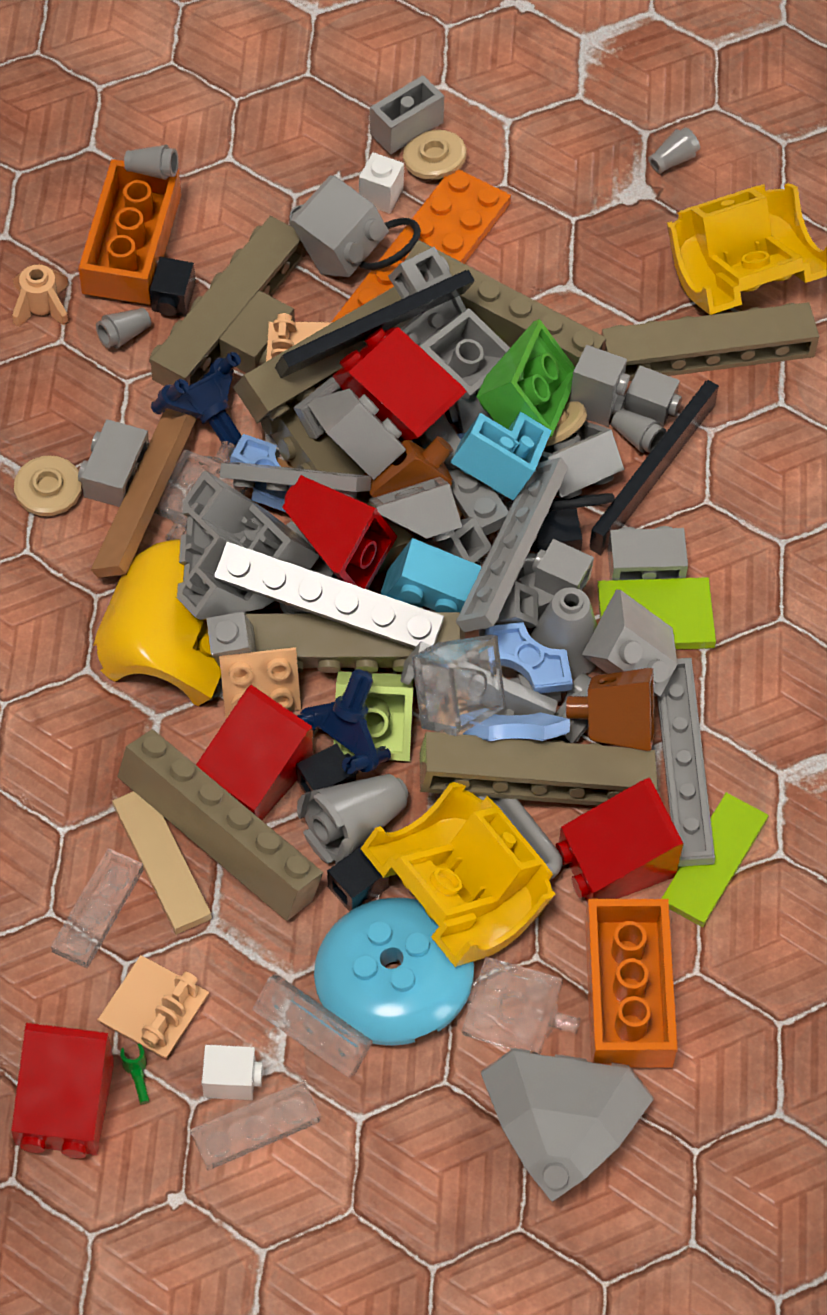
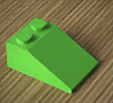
(529, 379)

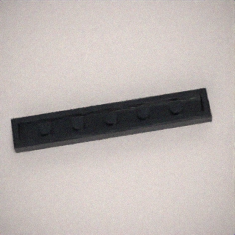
(385, 318)
(654, 466)

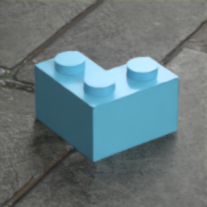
(502, 455)
(430, 578)

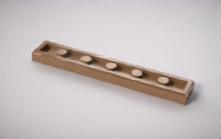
(143, 494)

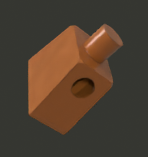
(414, 467)
(618, 708)

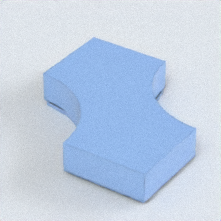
(259, 452)
(542, 666)
(532, 726)

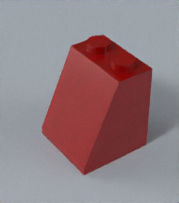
(400, 381)
(341, 529)
(258, 751)
(621, 845)
(62, 1090)

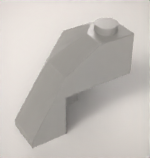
(220, 516)
(563, 1113)

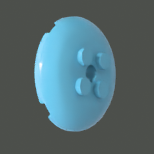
(385, 1002)

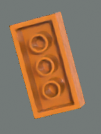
(128, 234)
(630, 982)

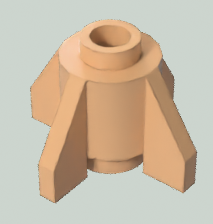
(39, 294)

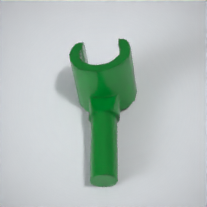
(135, 1068)

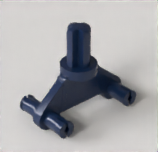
(205, 398)
(347, 724)

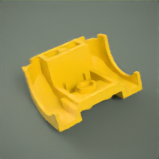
(741, 245)
(153, 631)
(467, 873)

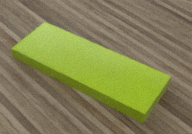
(699, 887)

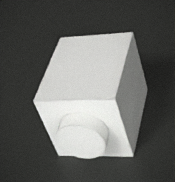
(382, 181)
(230, 1072)

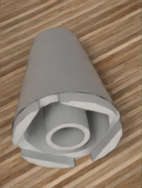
(568, 626)
(348, 813)

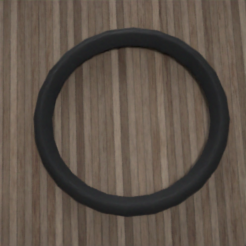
(403, 252)
(582, 501)

